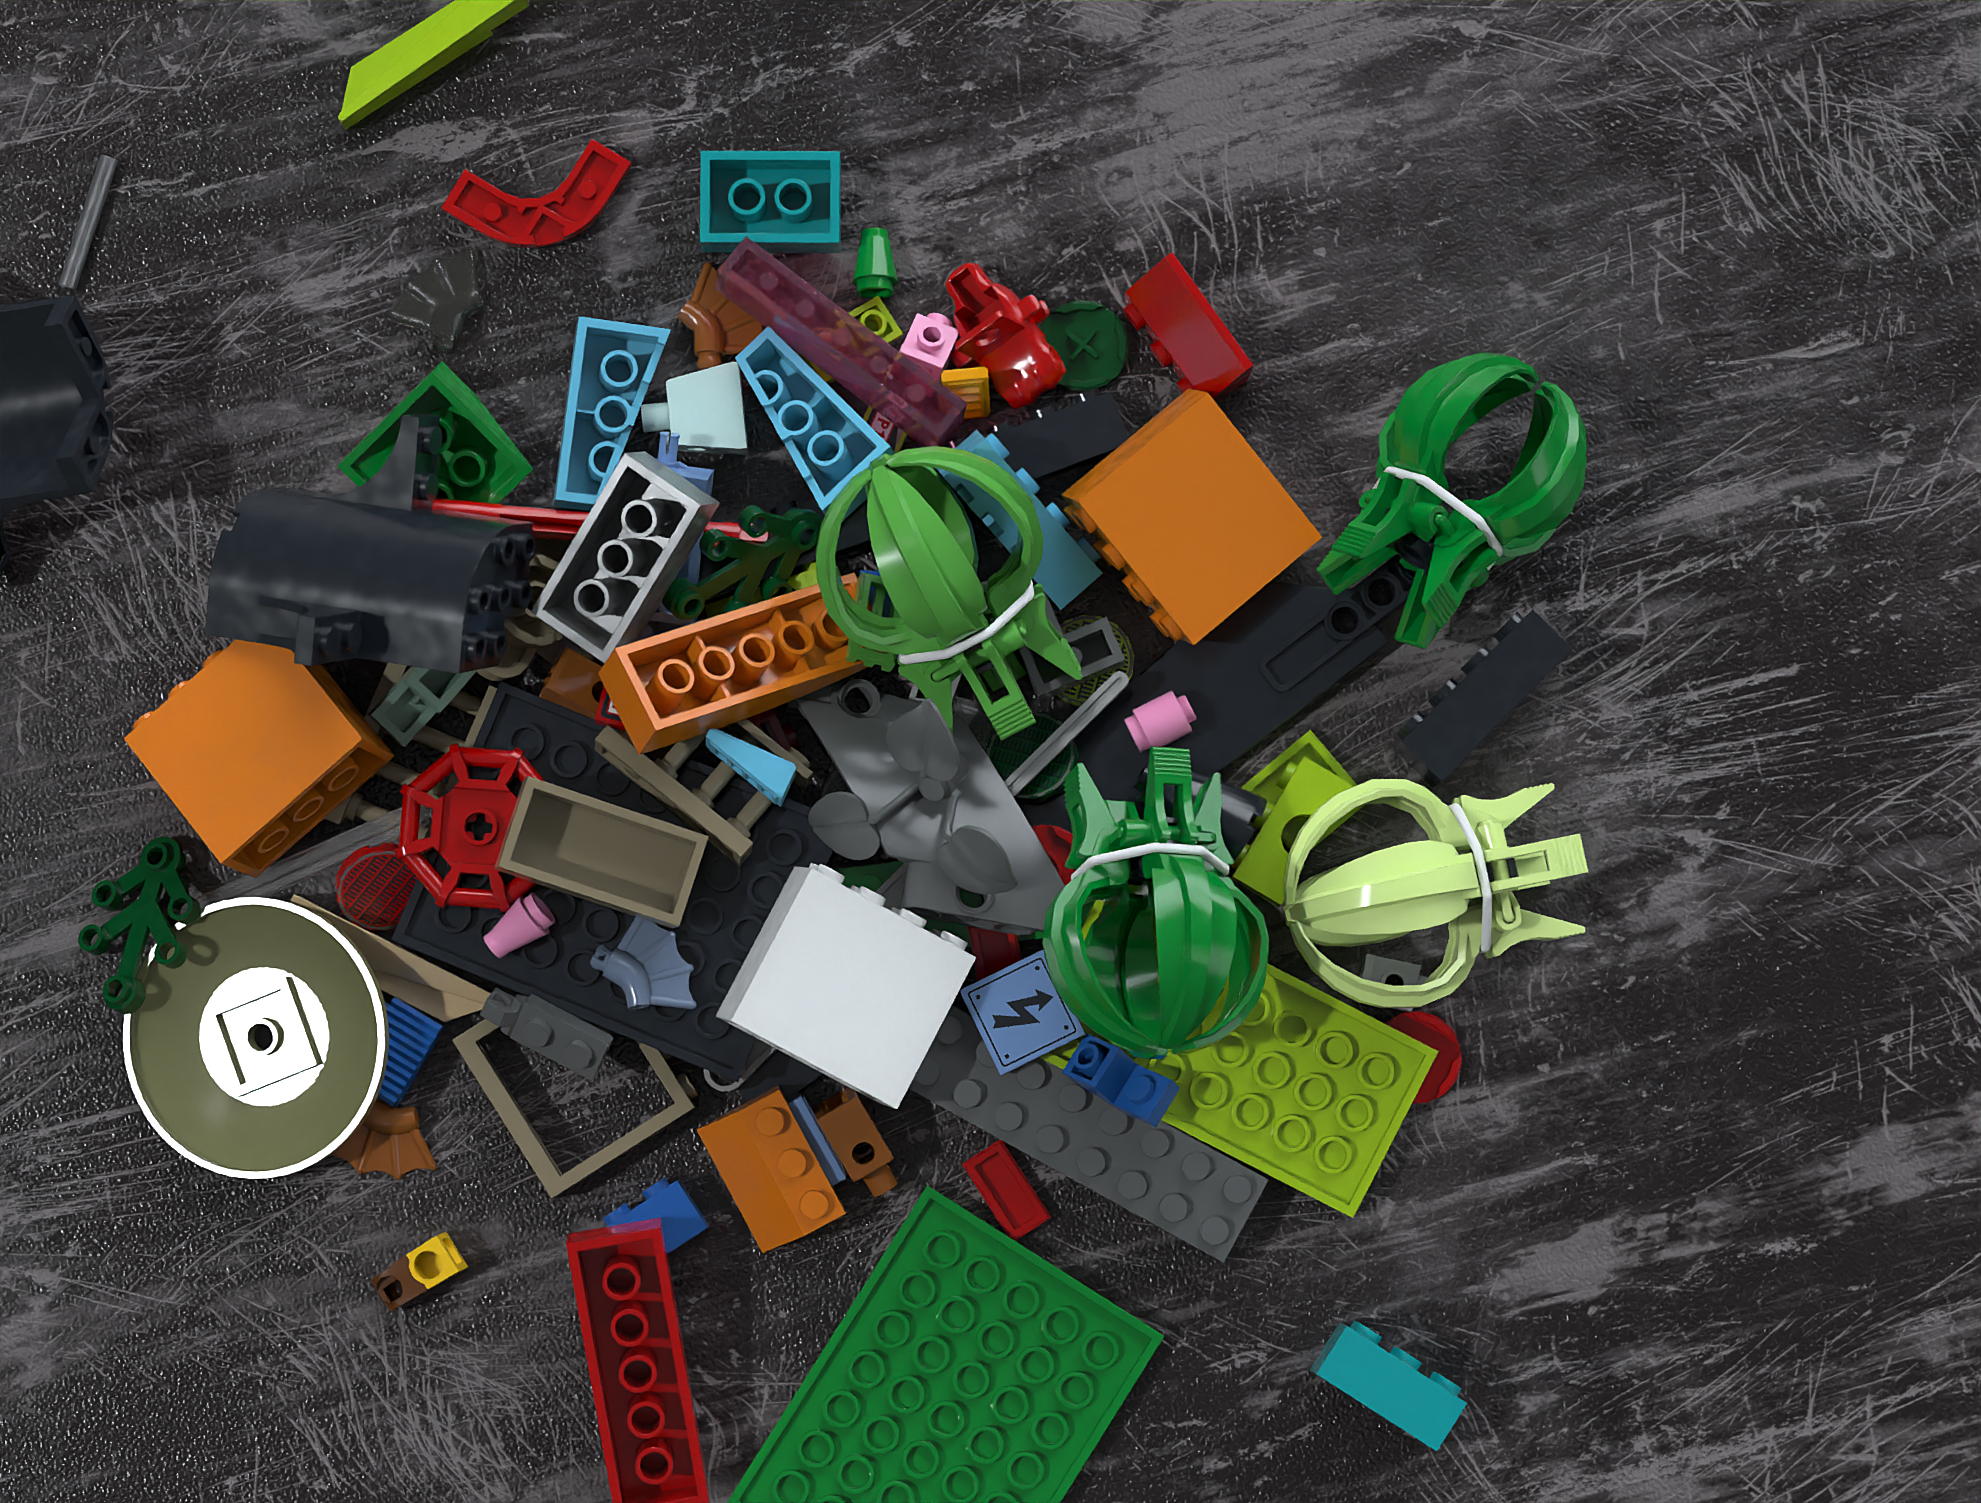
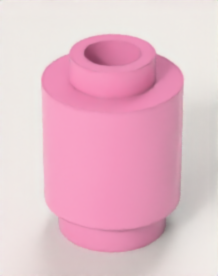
(1160, 721)

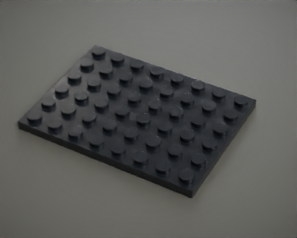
(717, 925)

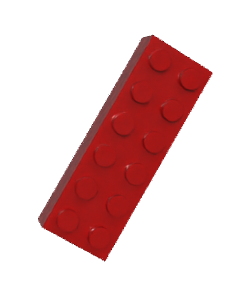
(637, 1364)

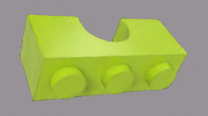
(1264, 862)

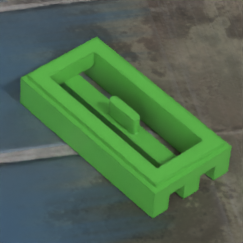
(854, 650)

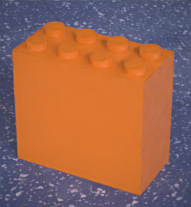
(1189, 517)
(257, 751)

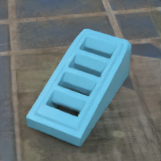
(760, 768)

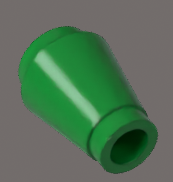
(875, 265)

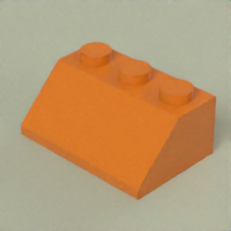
(771, 1170)

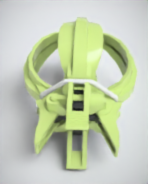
(1426, 886)

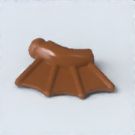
(716, 322)
(388, 1142)

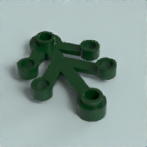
(794, 534)
(141, 918)

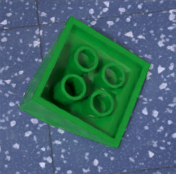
(475, 453)

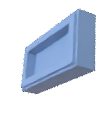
(816, 1138)

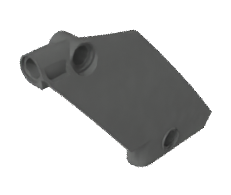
(916, 826)

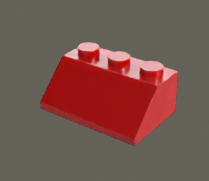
(1186, 330)

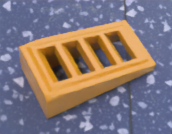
(972, 387)

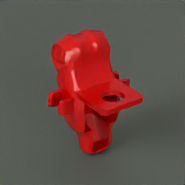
(1002, 336)

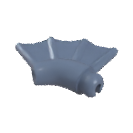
(647, 967)

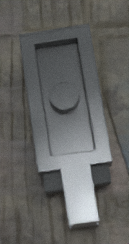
(549, 1031)

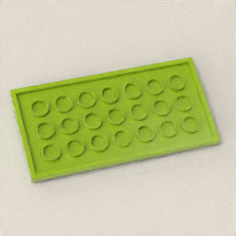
(1294, 1088)

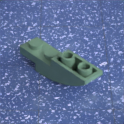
(415, 701)

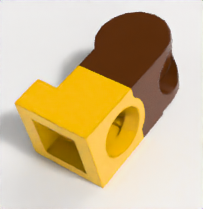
(419, 1271)

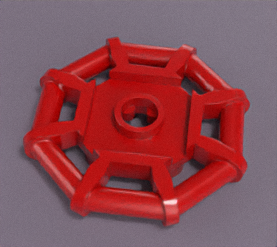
(450, 823)

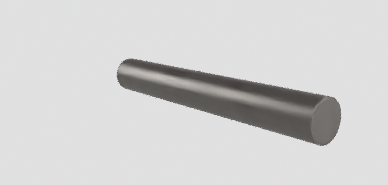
(88, 222)

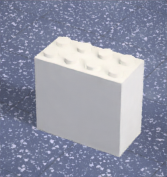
(847, 984)

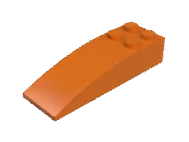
(727, 667)

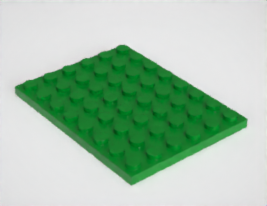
(954, 1377)

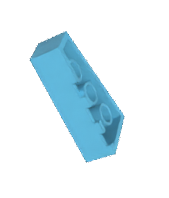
(604, 394)
(812, 420)
(1065, 564)

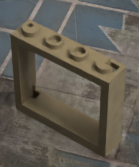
(534, 1150)

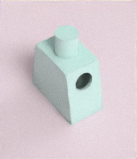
(704, 411)

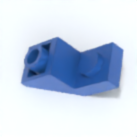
(1120, 1081)

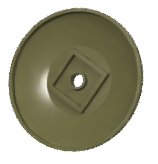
(197, 1052)

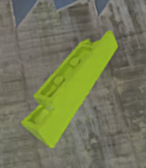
(421, 53)

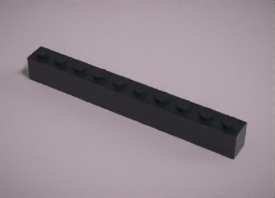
(1043, 447)

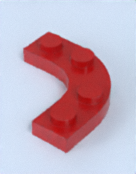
(542, 219)

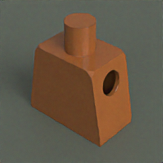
(573, 683)
(848, 1124)

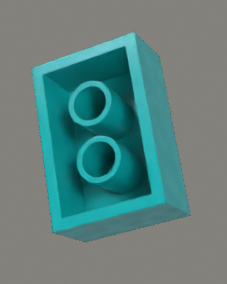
(772, 198)
(1390, 1383)

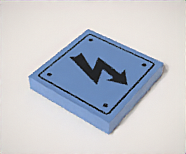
(1020, 1013)

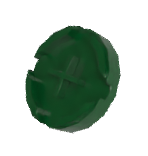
(1089, 344)

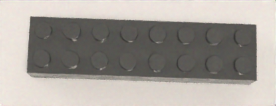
(1073, 1131)

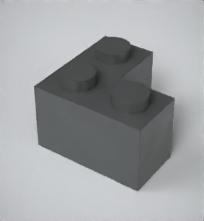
(1093, 647)

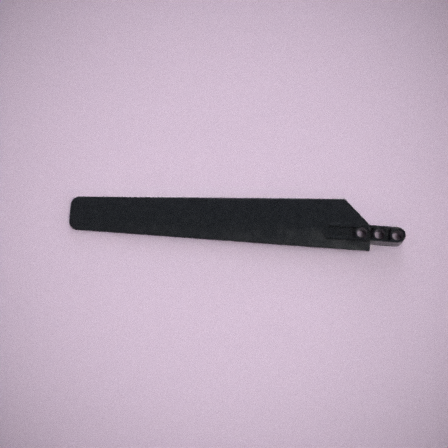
(1241, 686)

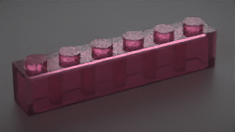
(840, 345)

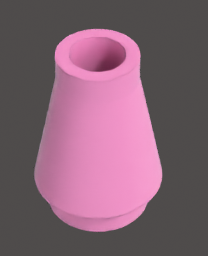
(522, 923)

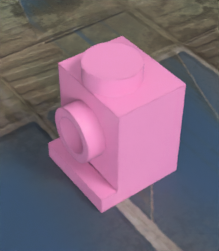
(930, 343)

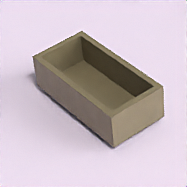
(601, 852)

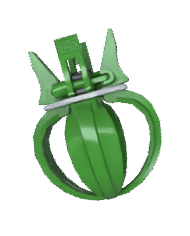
(930, 572)

